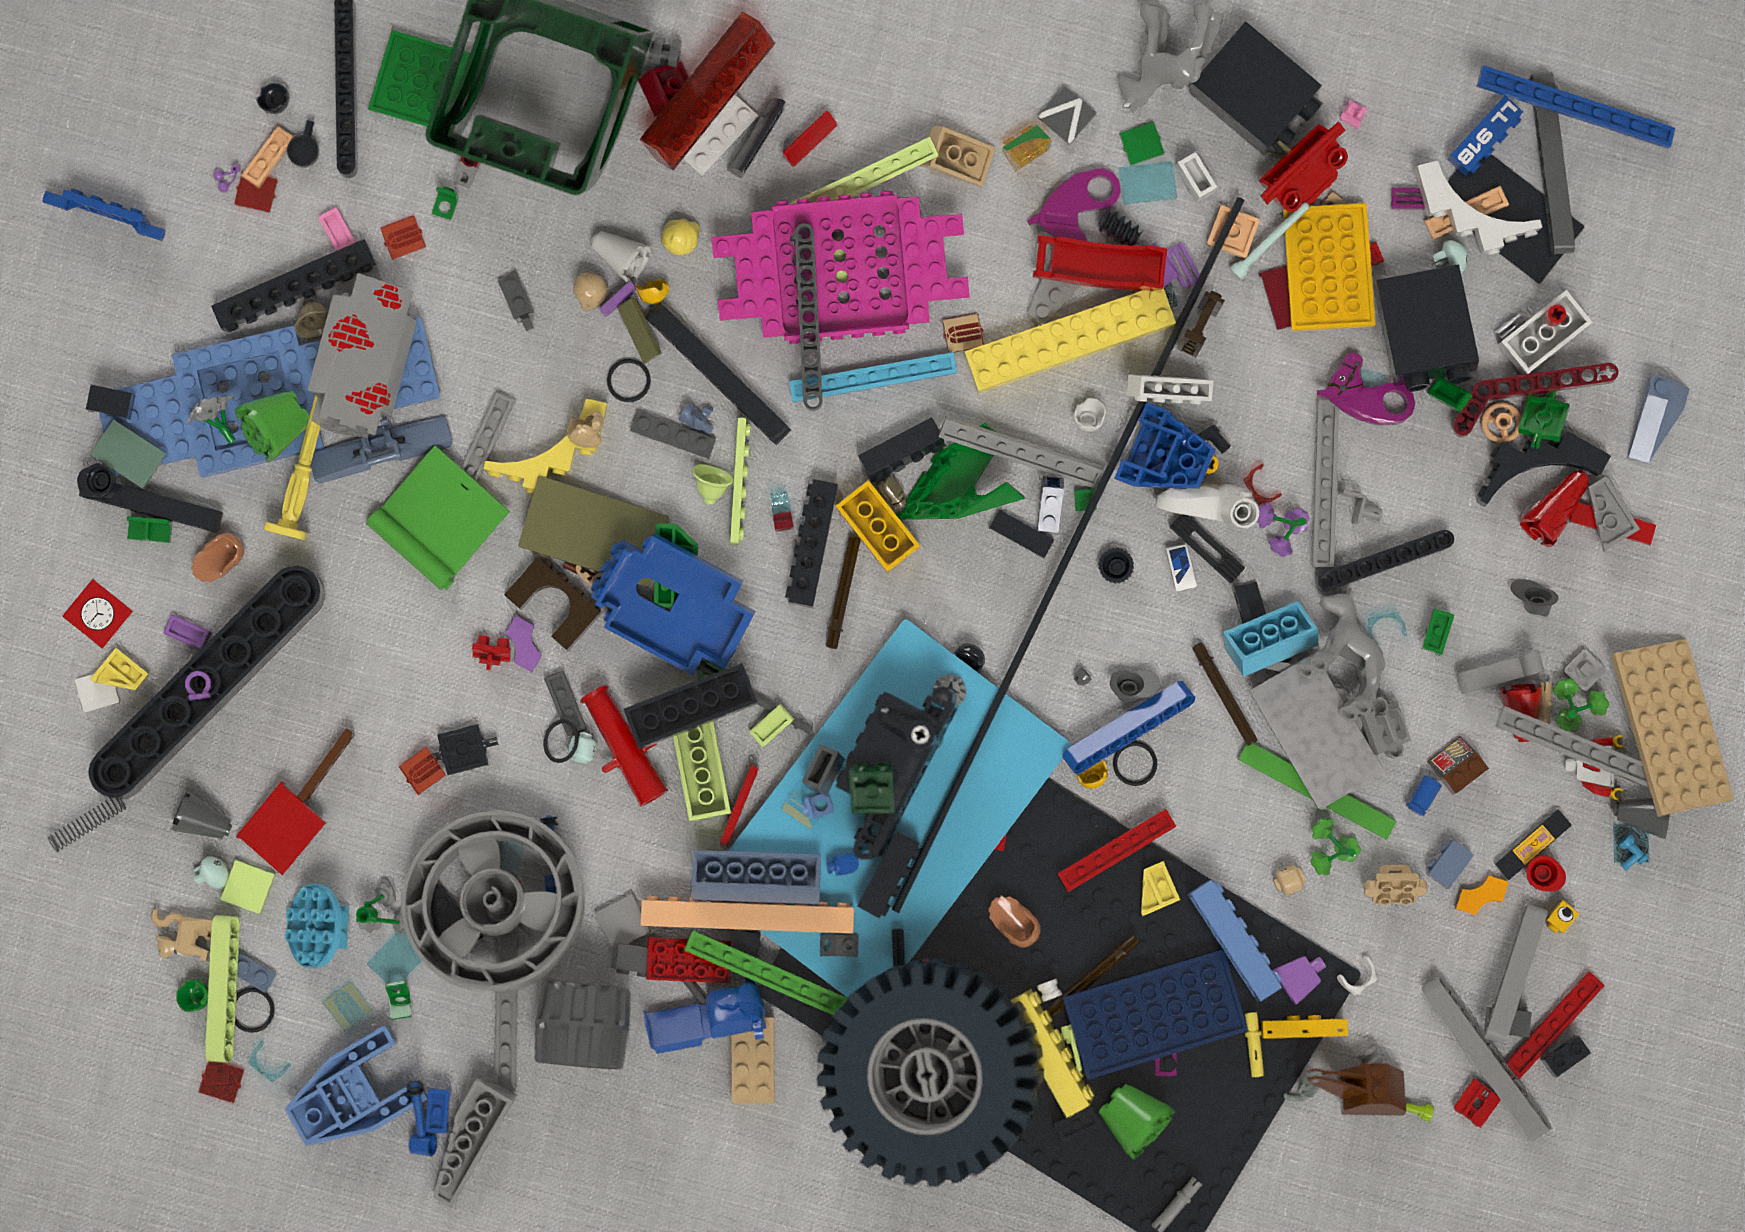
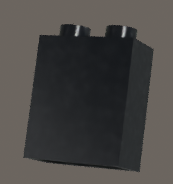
(1257, 90)
(1427, 327)

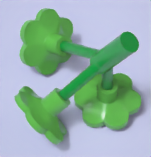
(1568, 718)
(1345, 848)

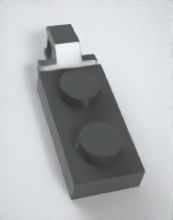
(517, 300)

